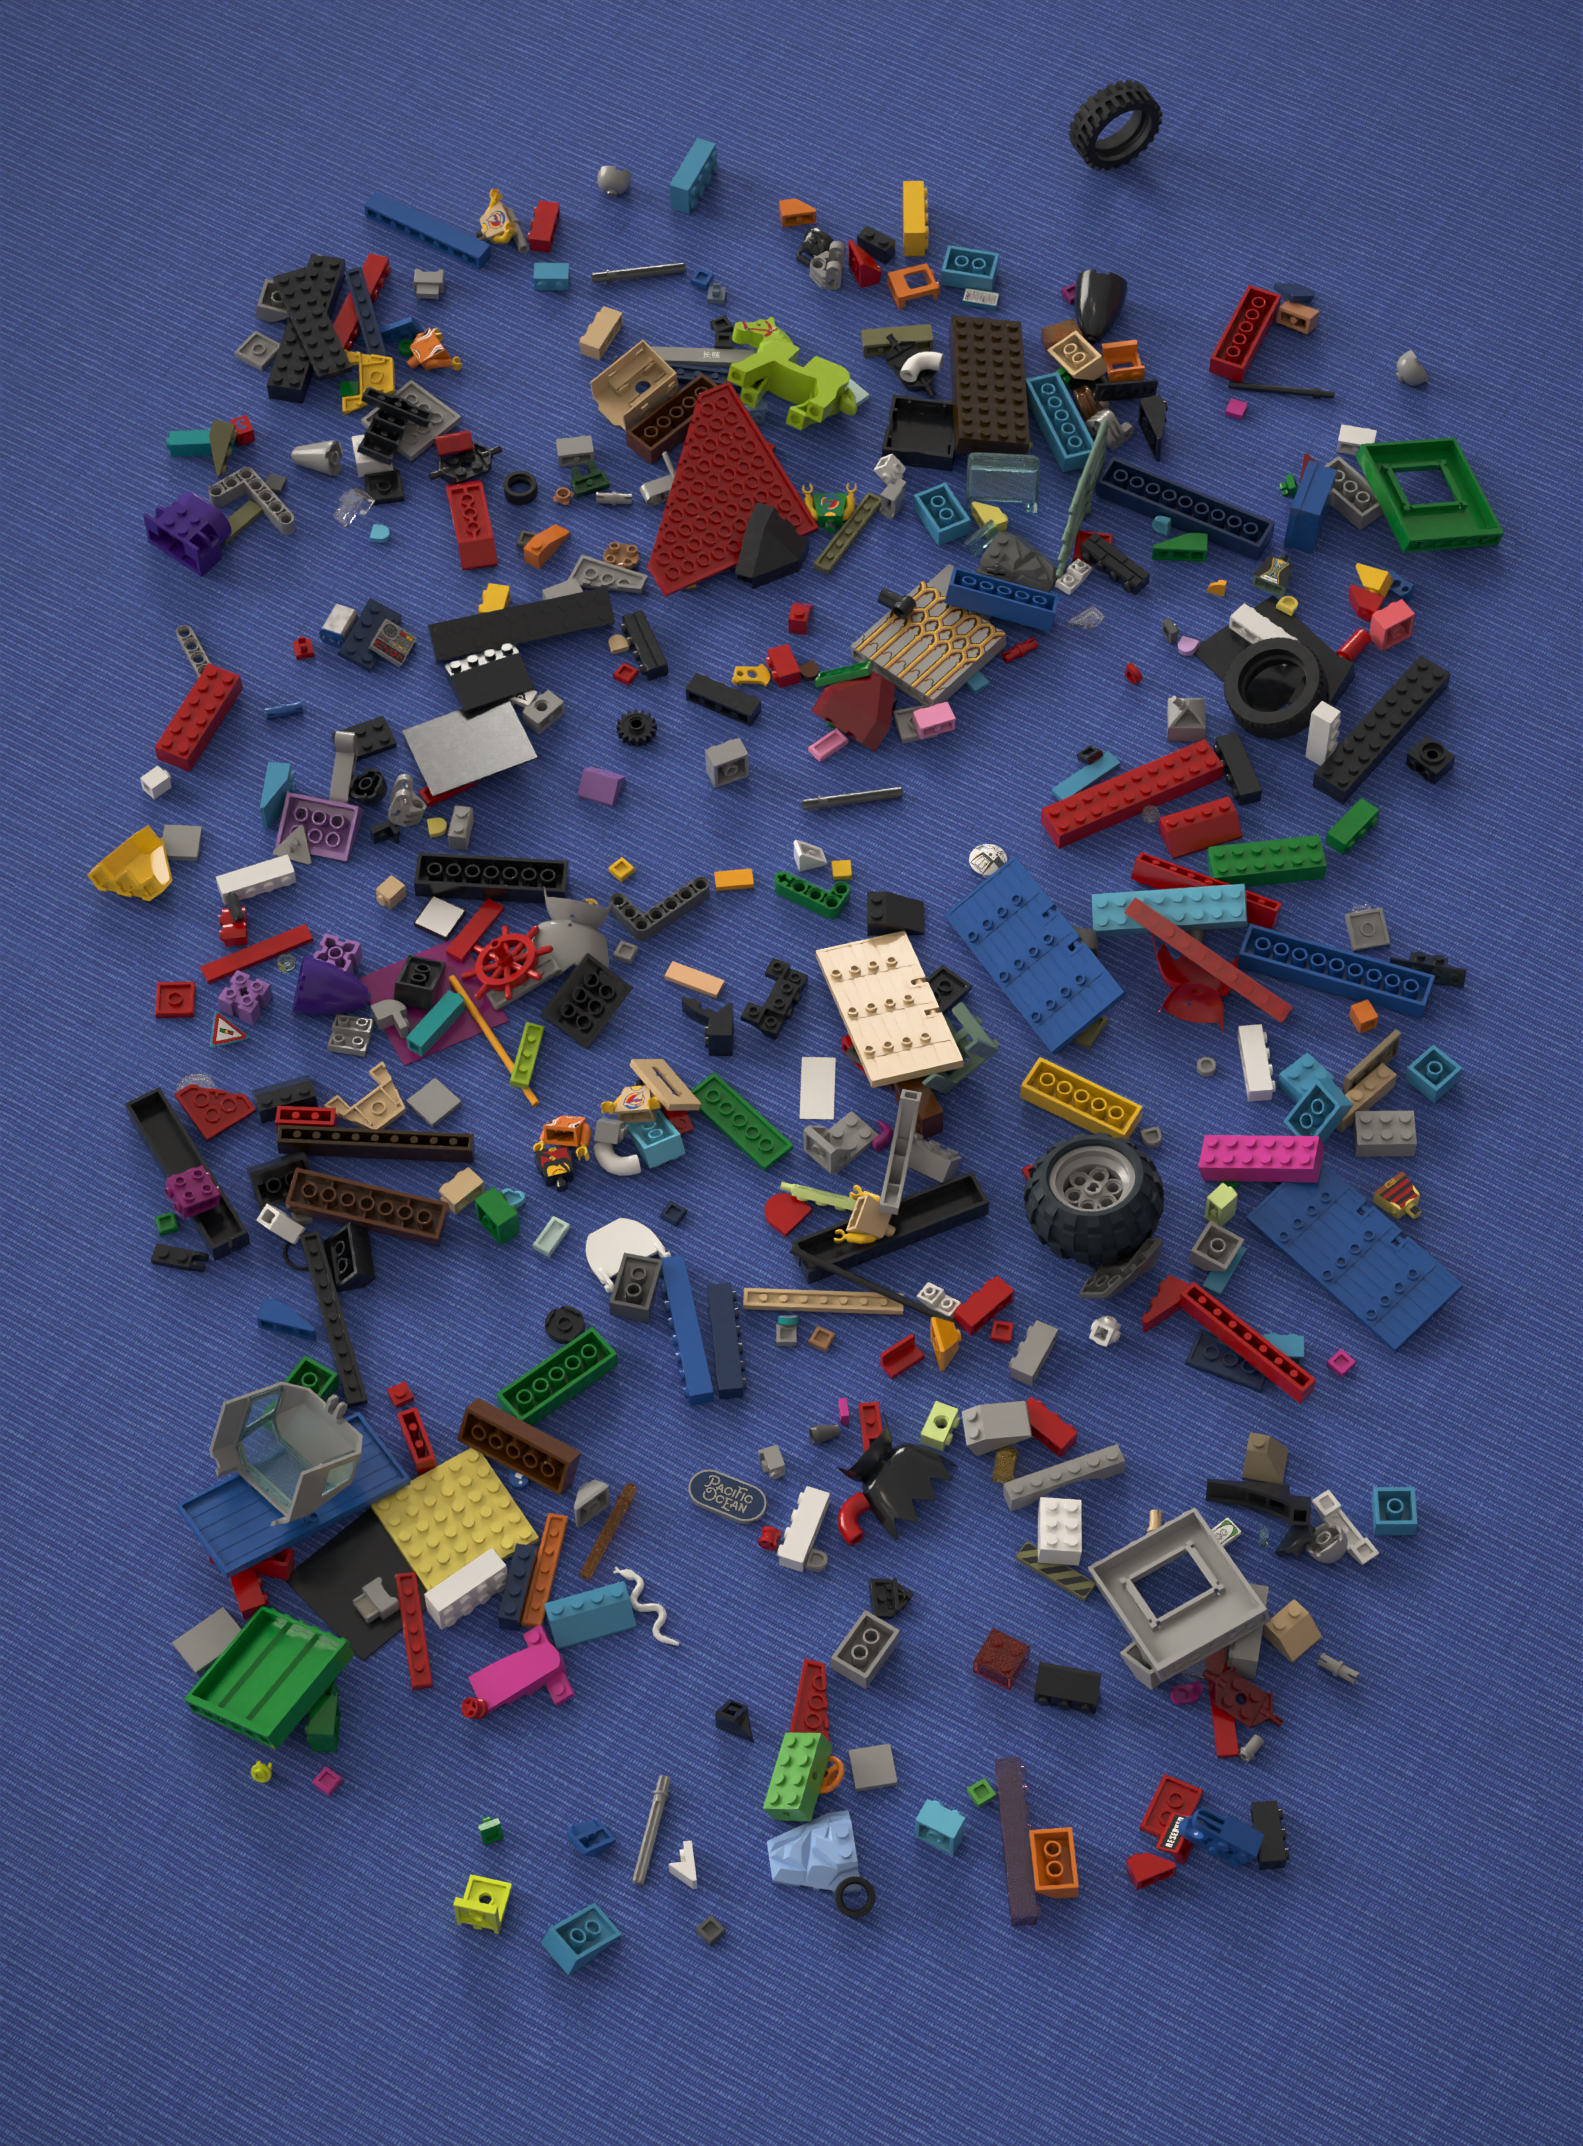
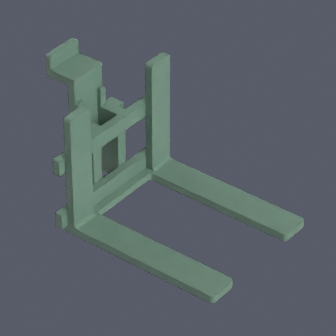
(978, 1050)

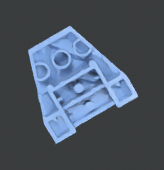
(816, 1854)

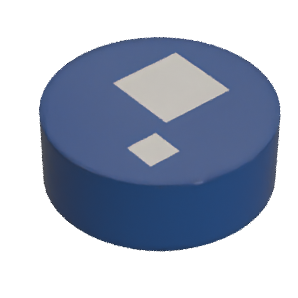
(518, 1481)

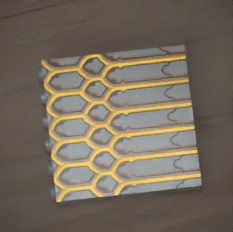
(931, 648)

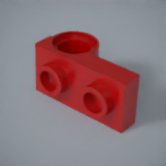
(679, 1120)

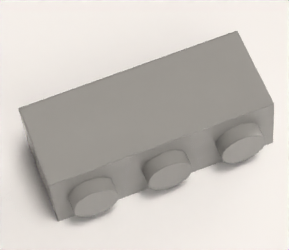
(1033, 1352)

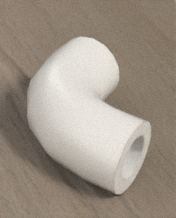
(920, 362)
(616, 1164)

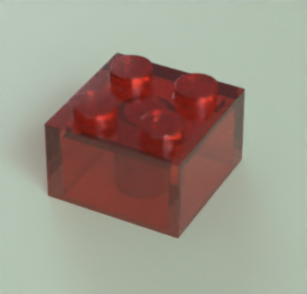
(1001, 1658)

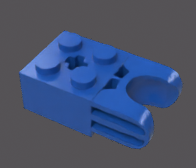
(1222, 1836)

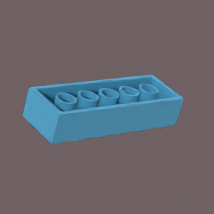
(1059, 421)

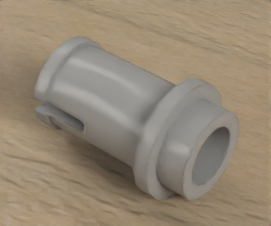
(1247, 1753)

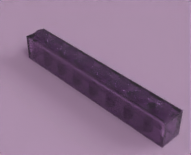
(1016, 1842)

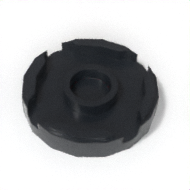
(564, 1324)

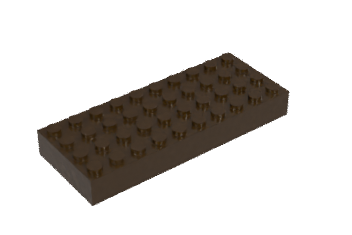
(988, 386)

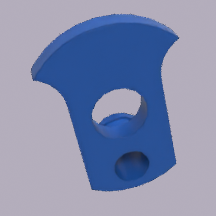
(1405, 590)

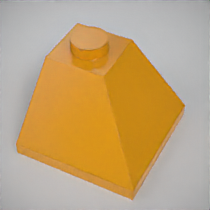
(944, 1341)

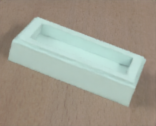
(551, 1236)

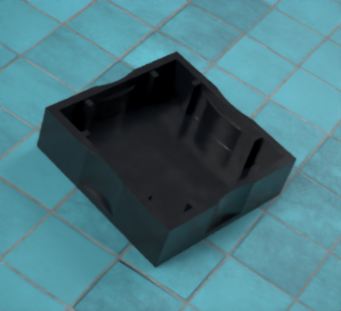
(921, 433)

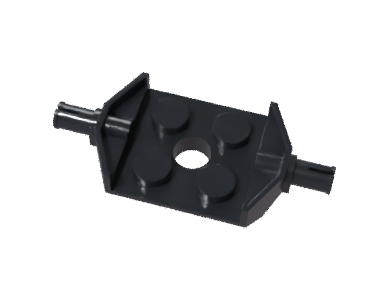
(898, 355)
(477, 459)

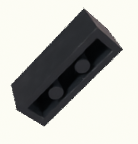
(1266, 1819)

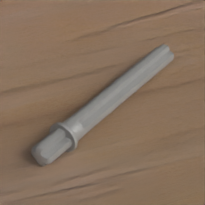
(659, 1799)

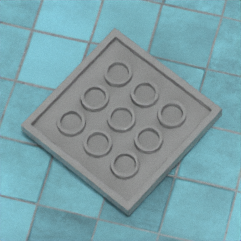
(415, 437)

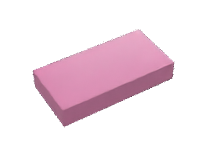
(828, 745)

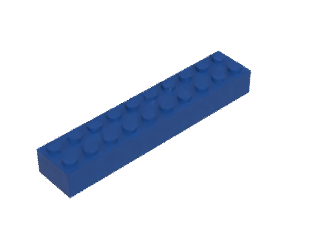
(1336, 970)

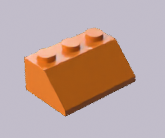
(1054, 1862)

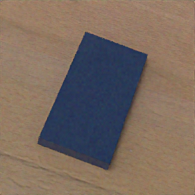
(1218, 1359)

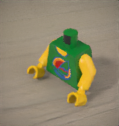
(830, 508)

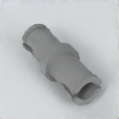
(613, 498)
(1338, 1668)

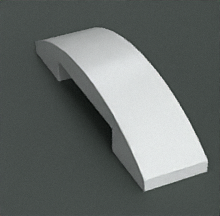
(1329, 1510)

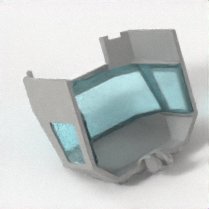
(287, 1447)

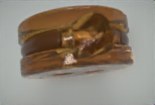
(1085, 403)

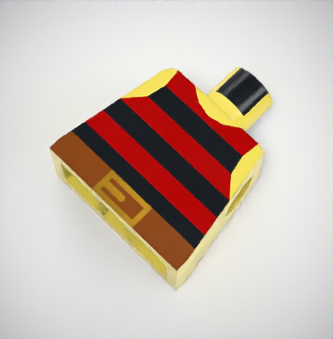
(1398, 1197)

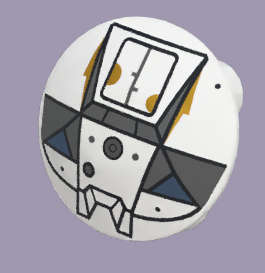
(987, 859)

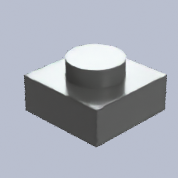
(1170, 630)

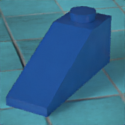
(281, 1318)

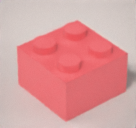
(1391, 625)

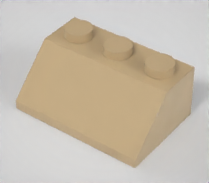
(1078, 357)

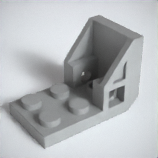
(839, 1144)

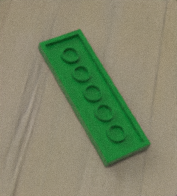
(741, 1122)

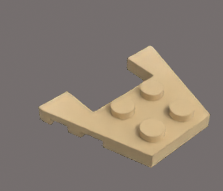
(375, 1109)

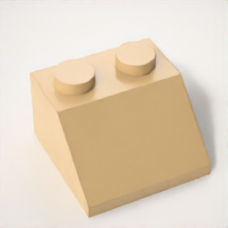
(1292, 1631)

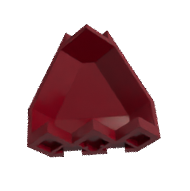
(859, 708)

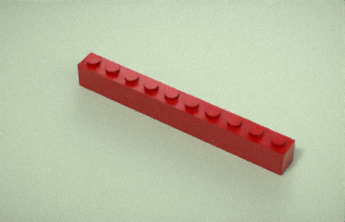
(1209, 960)

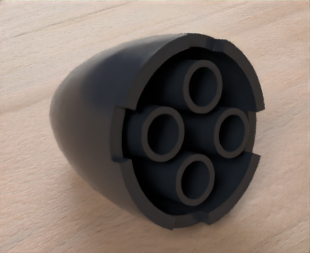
(1098, 303)

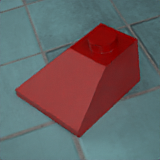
(863, 266)

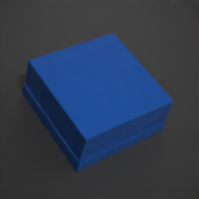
(1310, 507)

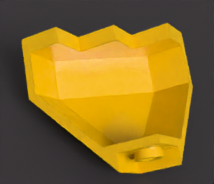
(135, 867)

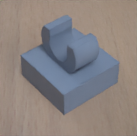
(716, 294)

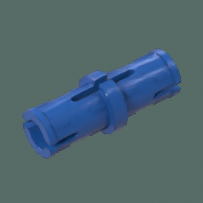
(284, 710)

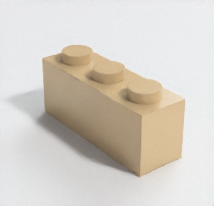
(601, 333)

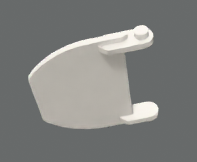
(609, 1243)

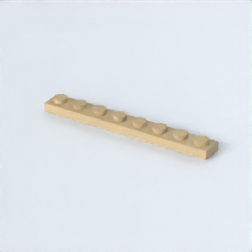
(820, 1301)

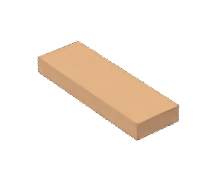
(694, 979)

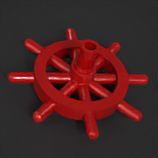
(507, 962)

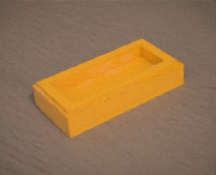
(734, 879)

